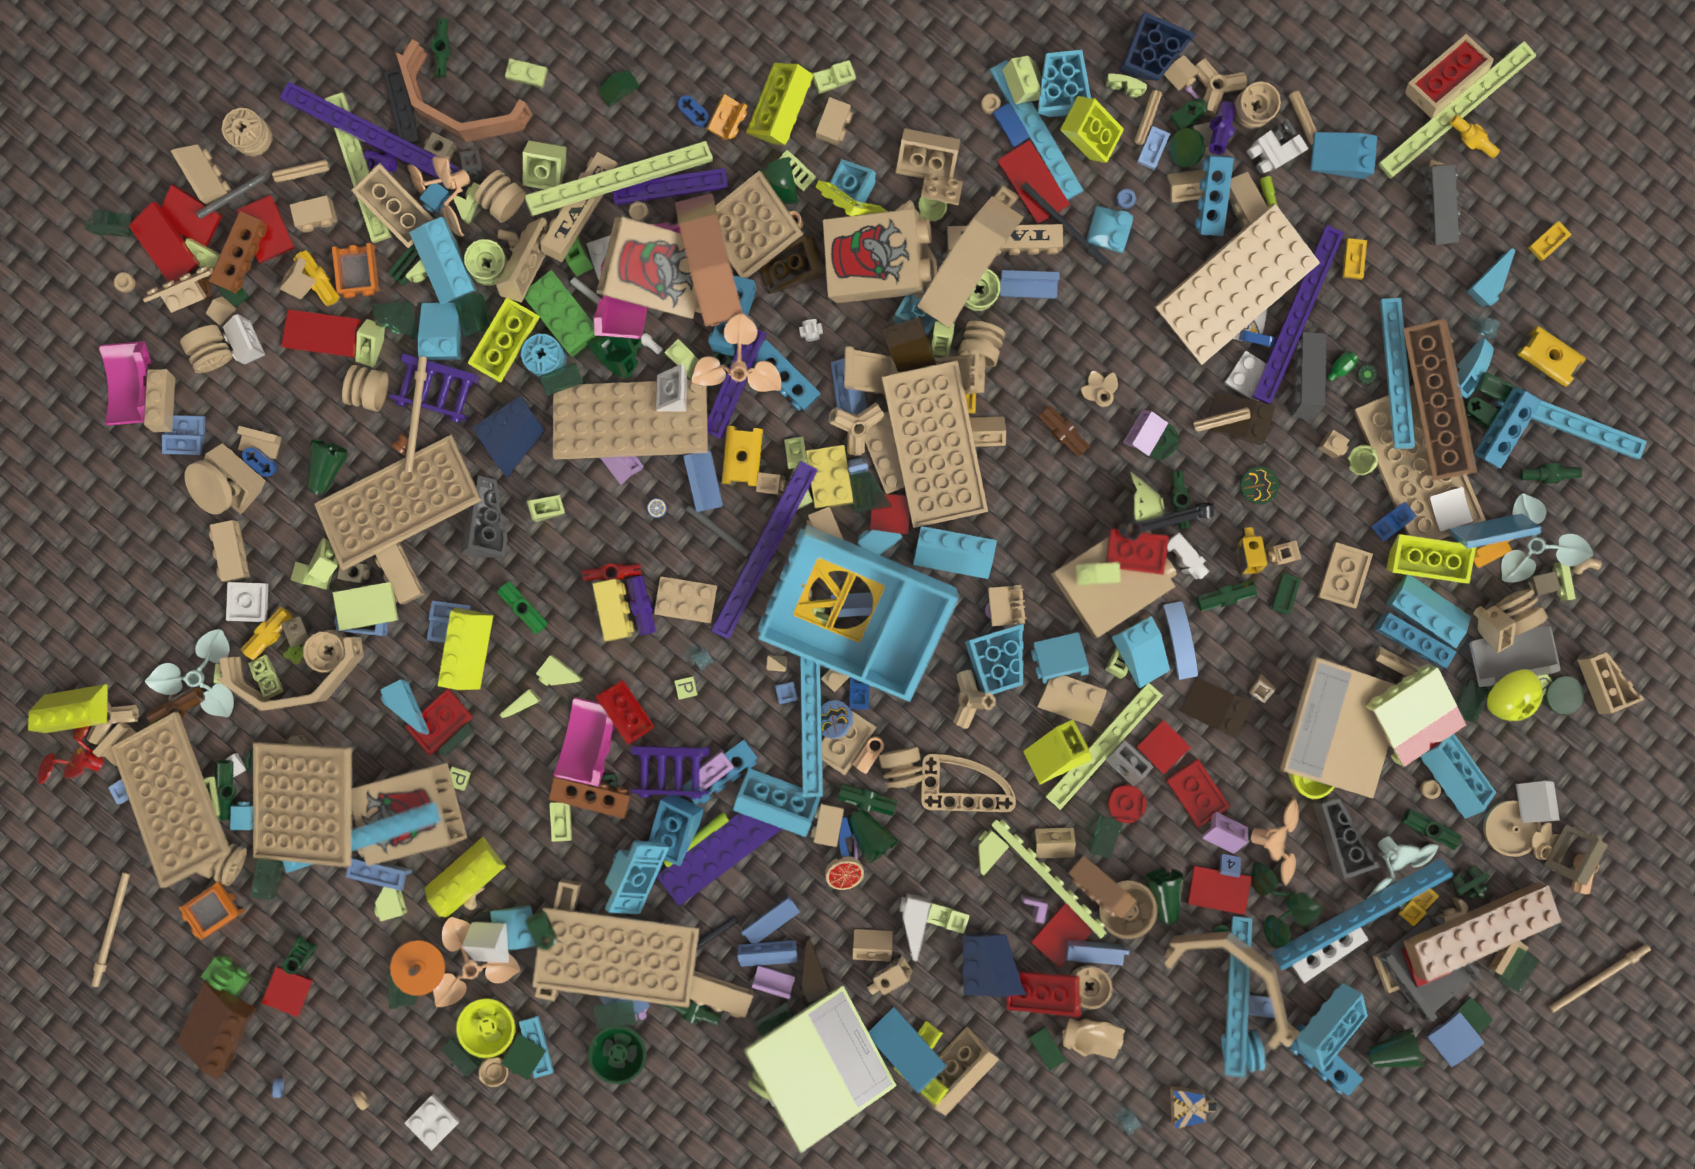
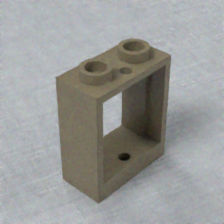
(1590, 860)

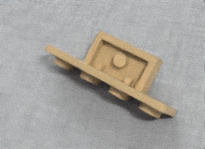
(182, 292)

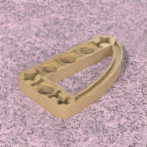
(959, 797)

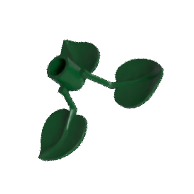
(1300, 904)

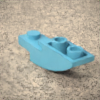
(1473, 366)

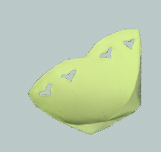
(1152, 502)

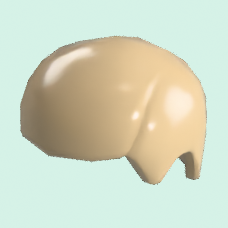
(492, 1072)

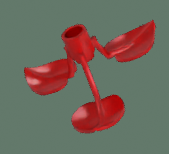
(76, 763)

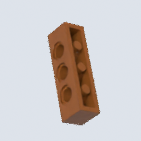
(234, 243)
(619, 808)

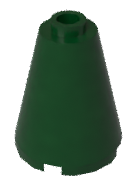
(324, 464)
(870, 836)
(1167, 893)
(1396, 1051)

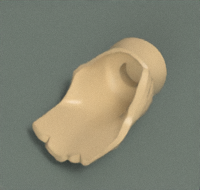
(1093, 1037)

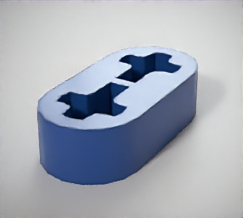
(697, 108)
(1257, 338)
(256, 464)

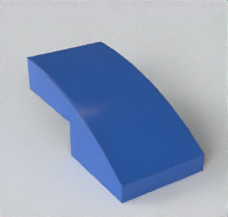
(1011, 124)
(1394, 521)
(858, 695)
(844, 832)

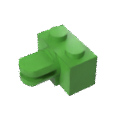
(226, 975)

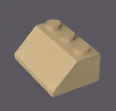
(927, 154)
(201, 173)
(242, 480)
(1072, 699)

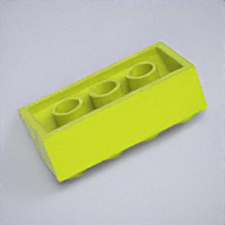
(780, 103)
(503, 340)
(1431, 558)
(465, 649)
(69, 710)
(463, 878)

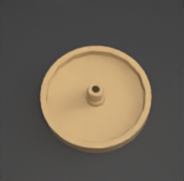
(208, 487)
(1505, 830)

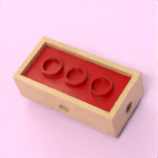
(1449, 76)

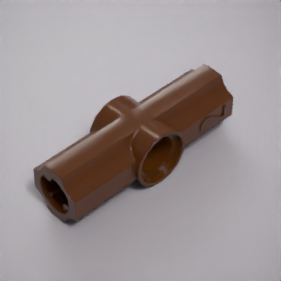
(1064, 431)
(177, 703)

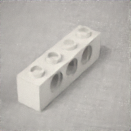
(1323, 960)

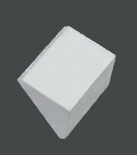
(672, 390)
(1537, 802)
(487, 942)

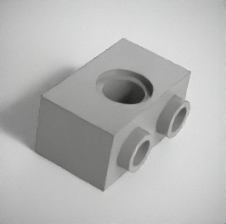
(1129, 763)

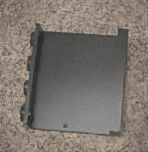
(1434, 994)

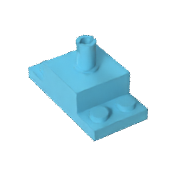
(634, 876)

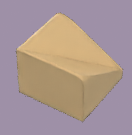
(220, 310)
(776, 663)

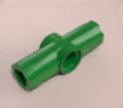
(514, 598)

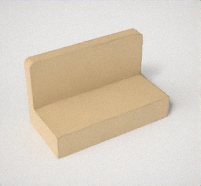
(1185, 185)
(295, 281)
(988, 431)
(264, 441)
(117, 735)
(1055, 842)
(872, 945)
(1504, 956)

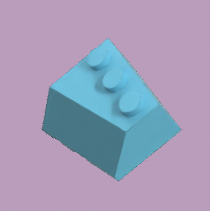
(1062, 82)
(998, 659)

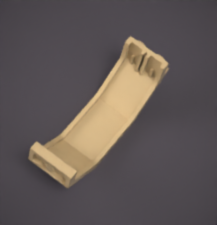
(969, 261)
(865, 370)
(233, 679)
(1246, 954)

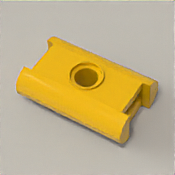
(1564, 360)
(742, 442)

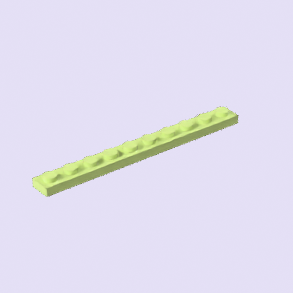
(1461, 105)
(618, 178)

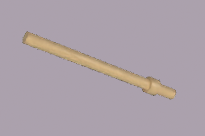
(420, 377)
(1631, 957)
(100, 966)

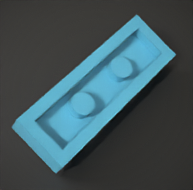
(532, 1030)

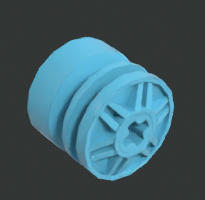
(554, 358)
(1254, 1051)

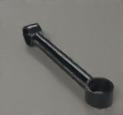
(1200, 510)

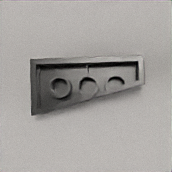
(1441, 203)
(1310, 375)
(1343, 841)

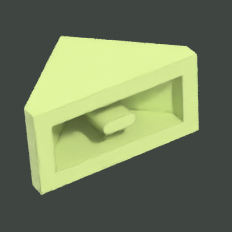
(545, 508)

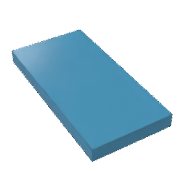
(1494, 530)
(906, 1050)

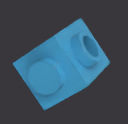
(434, 198)

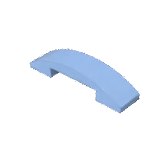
(1181, 640)

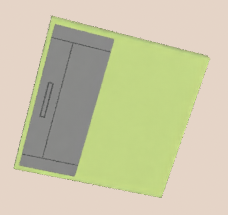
(820, 1068)

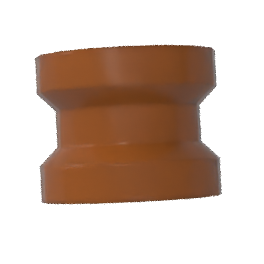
(401, 444)

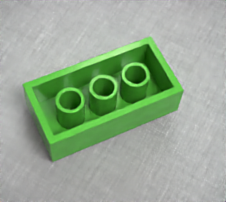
(561, 313)

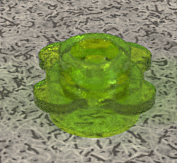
(289, 654)

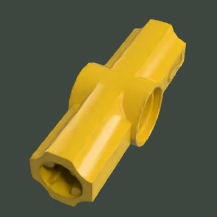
(322, 285)
(266, 634)

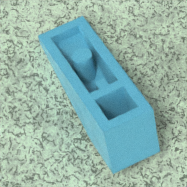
(1491, 283)
(402, 702)

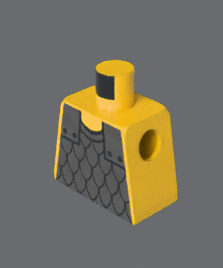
(1251, 552)

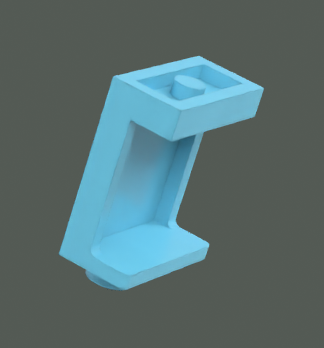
(1059, 657)

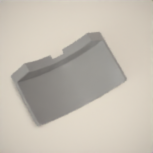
(1530, 651)

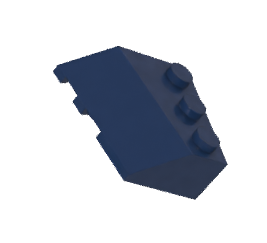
(1153, 47)
(509, 434)
(989, 966)

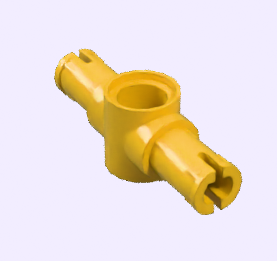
(1474, 136)

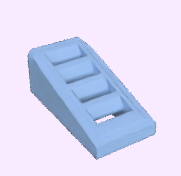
(857, 466)

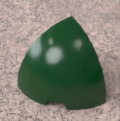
(781, 180)
(616, 353)

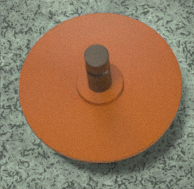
(417, 968)

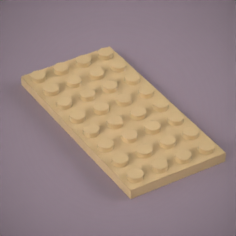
(1237, 284)
(624, 422)
(934, 444)
(1409, 471)
(397, 502)
(170, 800)
(618, 958)

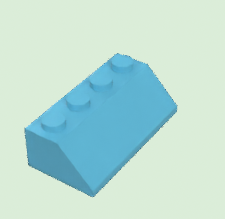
(442, 260)
(954, 552)
(1429, 611)
(1459, 776)
(776, 802)
(1332, 1026)

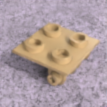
(941, 189)
(1006, 605)

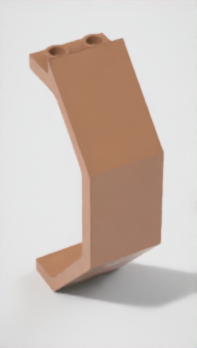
(410, 64)
(708, 259)

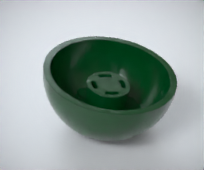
(608, 1060)

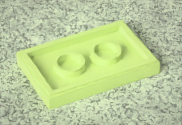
(365, 606)

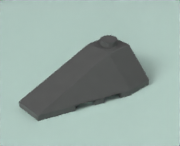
(484, 526)

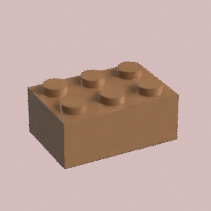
(1101, 888)

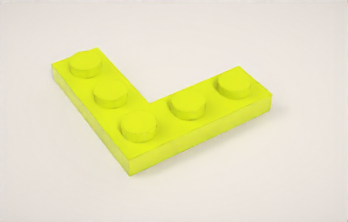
(844, 201)
(935, 1089)

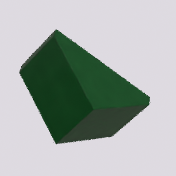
(618, 87)

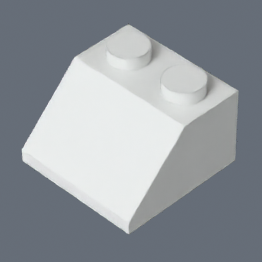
(243, 339)

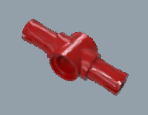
(601, 572)

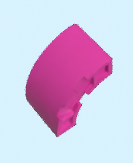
(619, 318)
(127, 381)
(585, 743)

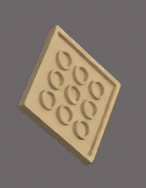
(755, 225)
(884, 455)

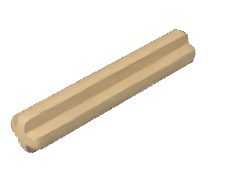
(1303, 115)
(1148, 117)
(300, 171)
(1222, 419)

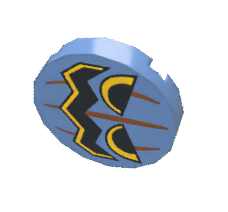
(835, 719)

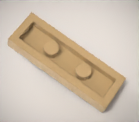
(1395, 662)

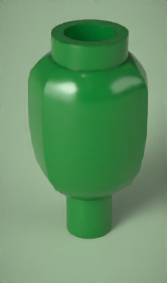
(1343, 365)

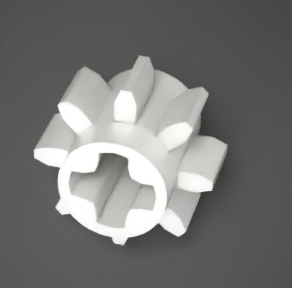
(810, 330)

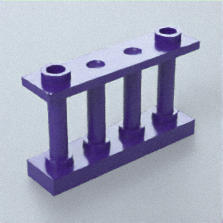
(448, 375)
(678, 754)

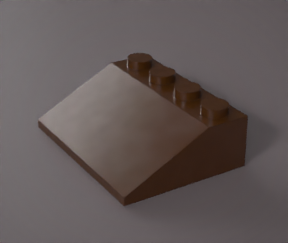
(215, 1029)

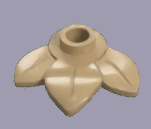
(1100, 386)
(1544, 841)

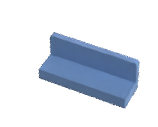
(1028, 284)
(846, 399)
(703, 481)
(856, 605)
(378, 874)
(771, 920)
(1095, 952)
(767, 953)

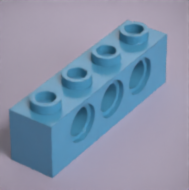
(1215, 225)
(746, 290)
(809, 394)
(1507, 427)
(1414, 640)
(748, 758)
(1345, 1082)

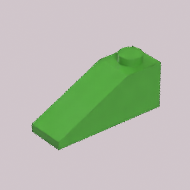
(578, 258)

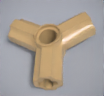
(1228, 84)
(856, 435)
(970, 699)
(119, 714)

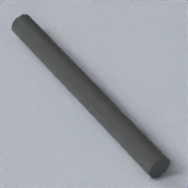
(230, 196)
(718, 530)

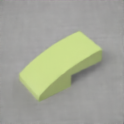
(834, 77)
(947, 918)

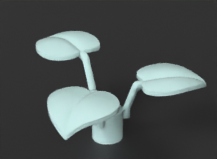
(1571, 548)
(167, 678)
(1402, 856)

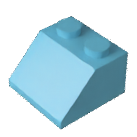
(878, 541)
(517, 930)

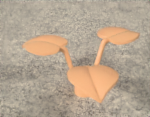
(452, 181)
(762, 378)
(1275, 840)
(453, 989)

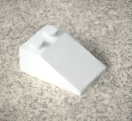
(915, 914)

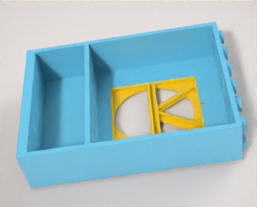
(889, 645)

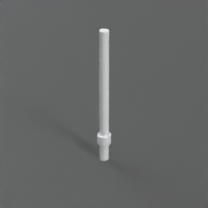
(645, 338)

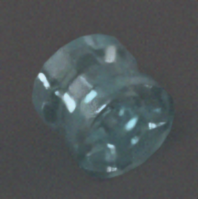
(1489, 328)
(703, 658)
(1130, 1123)

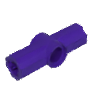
(1222, 127)
(641, 605)

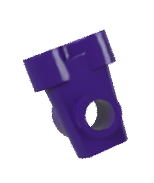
(386, 160)

